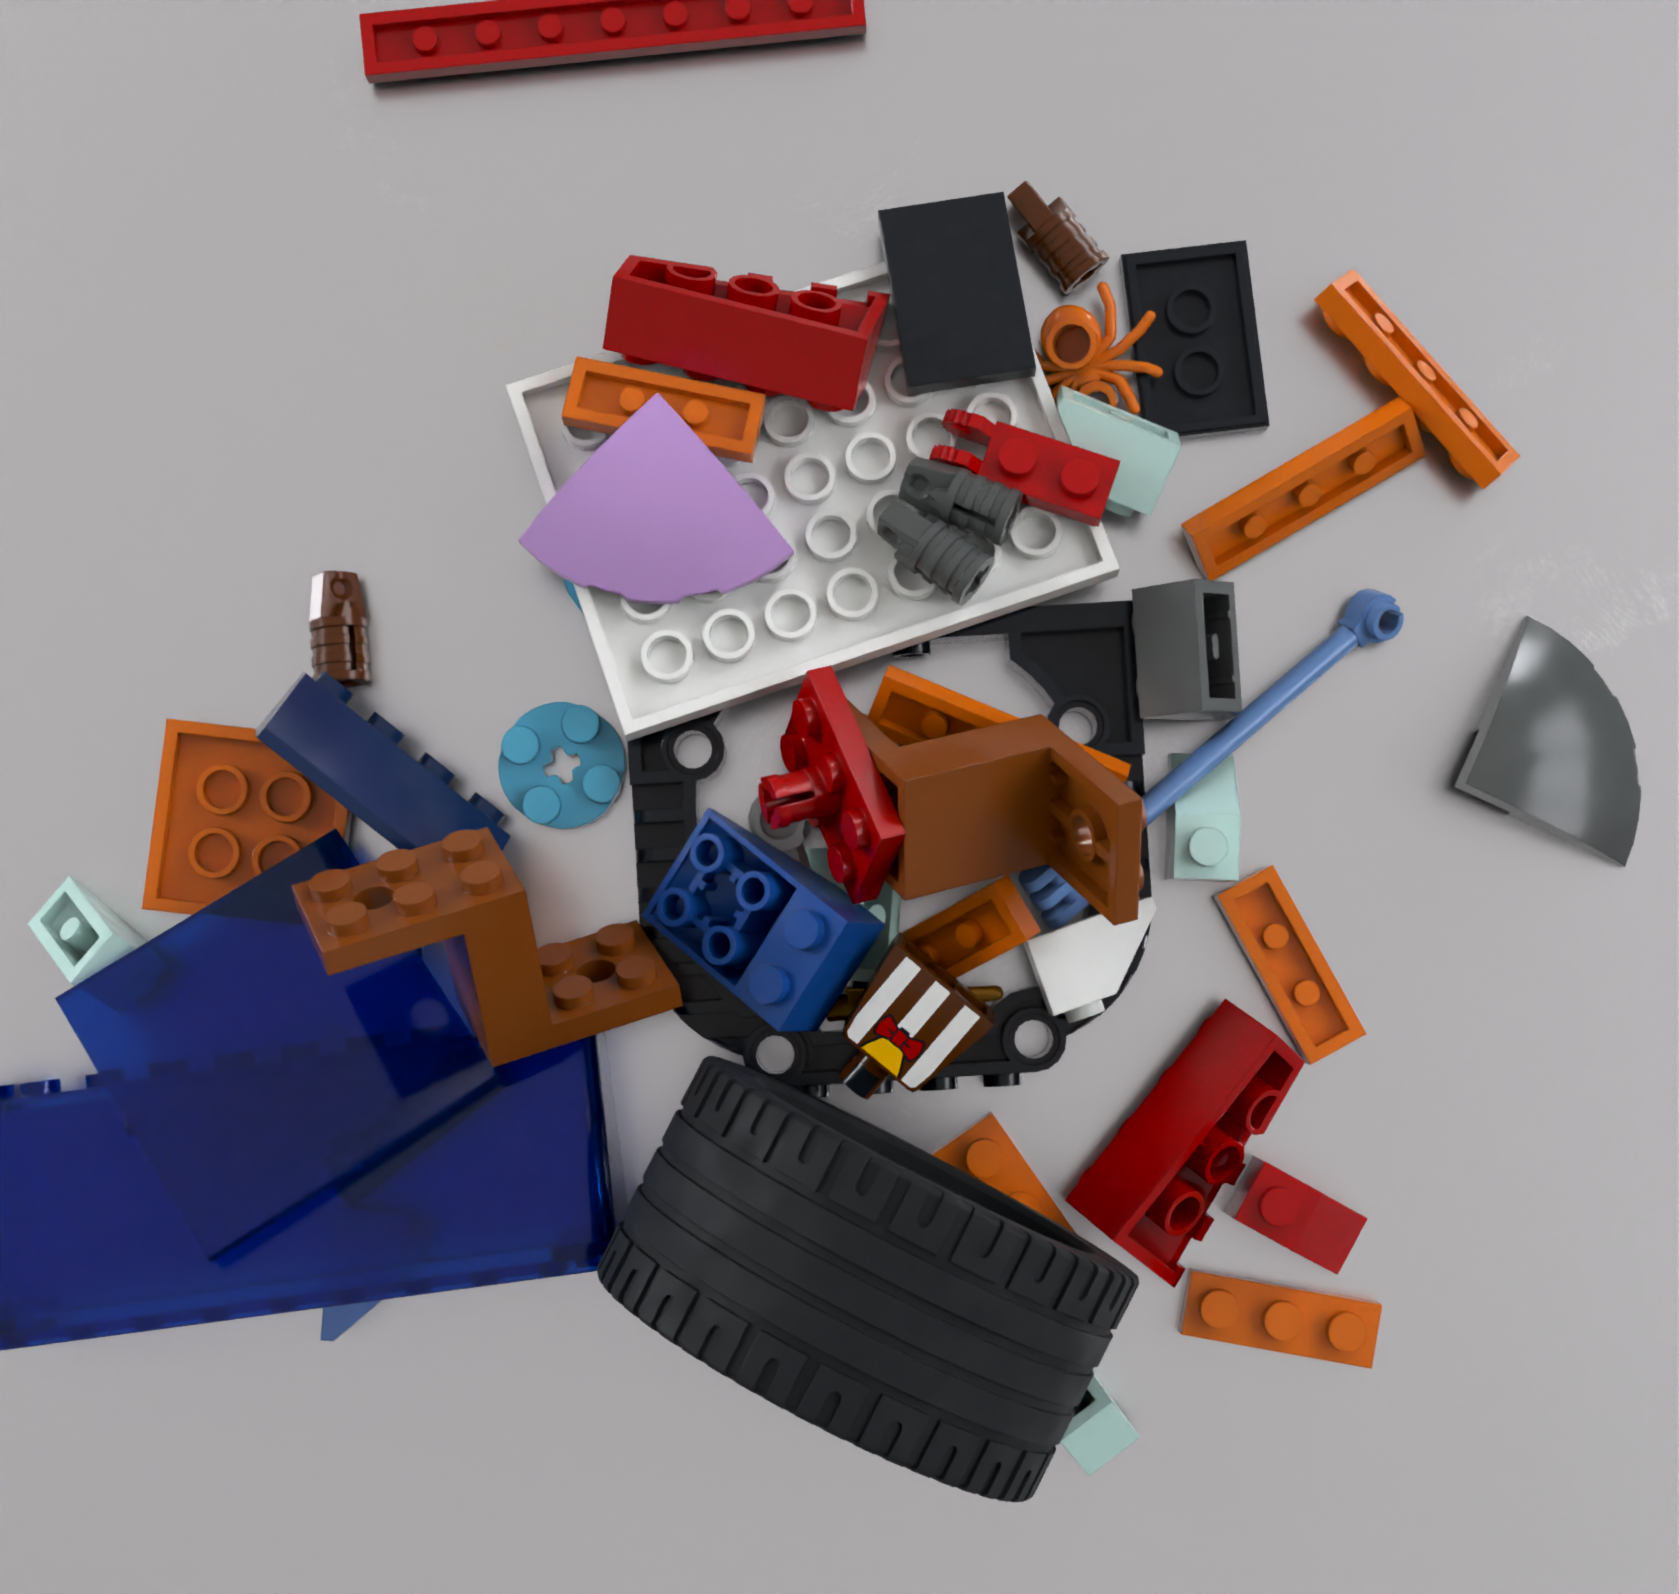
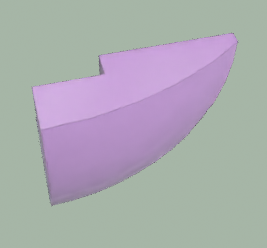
(655, 518)

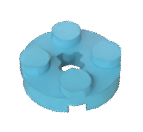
(529, 749)

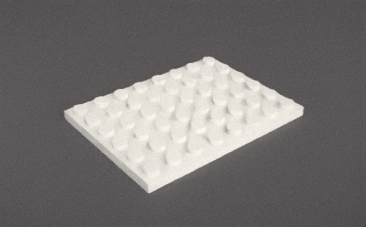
(823, 489)

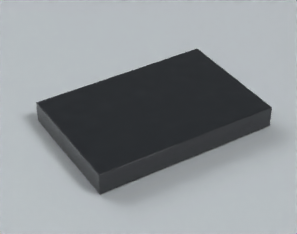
(956, 293)
(1199, 338)

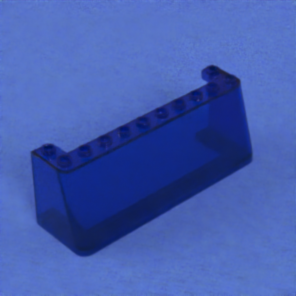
(481, 1197)

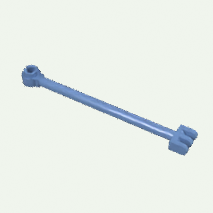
(1368, 618)

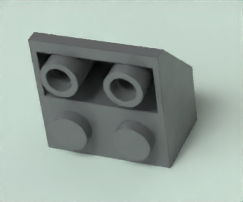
(1187, 650)

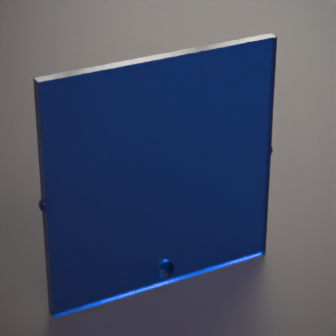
(259, 1068)

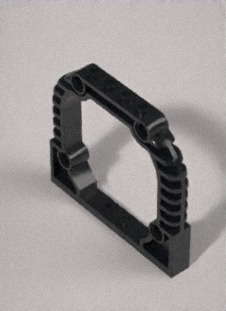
(1076, 662)

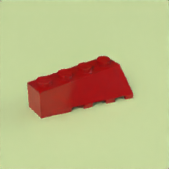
(745, 330)
(1187, 1140)

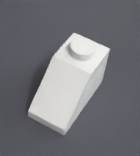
(1086, 961)

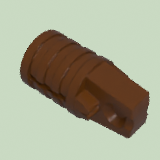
(1057, 238)
(339, 628)

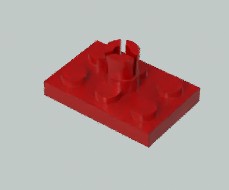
(834, 788)

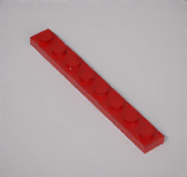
(558, 32)

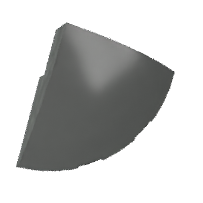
(1557, 748)

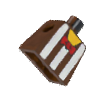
(910, 1021)

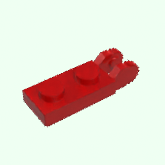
(1046, 470)

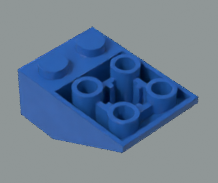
(762, 923)

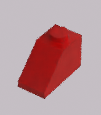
(1295, 1215)

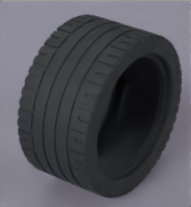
(865, 1283)

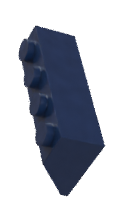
(367, 770)

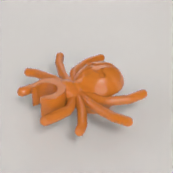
(1082, 356)

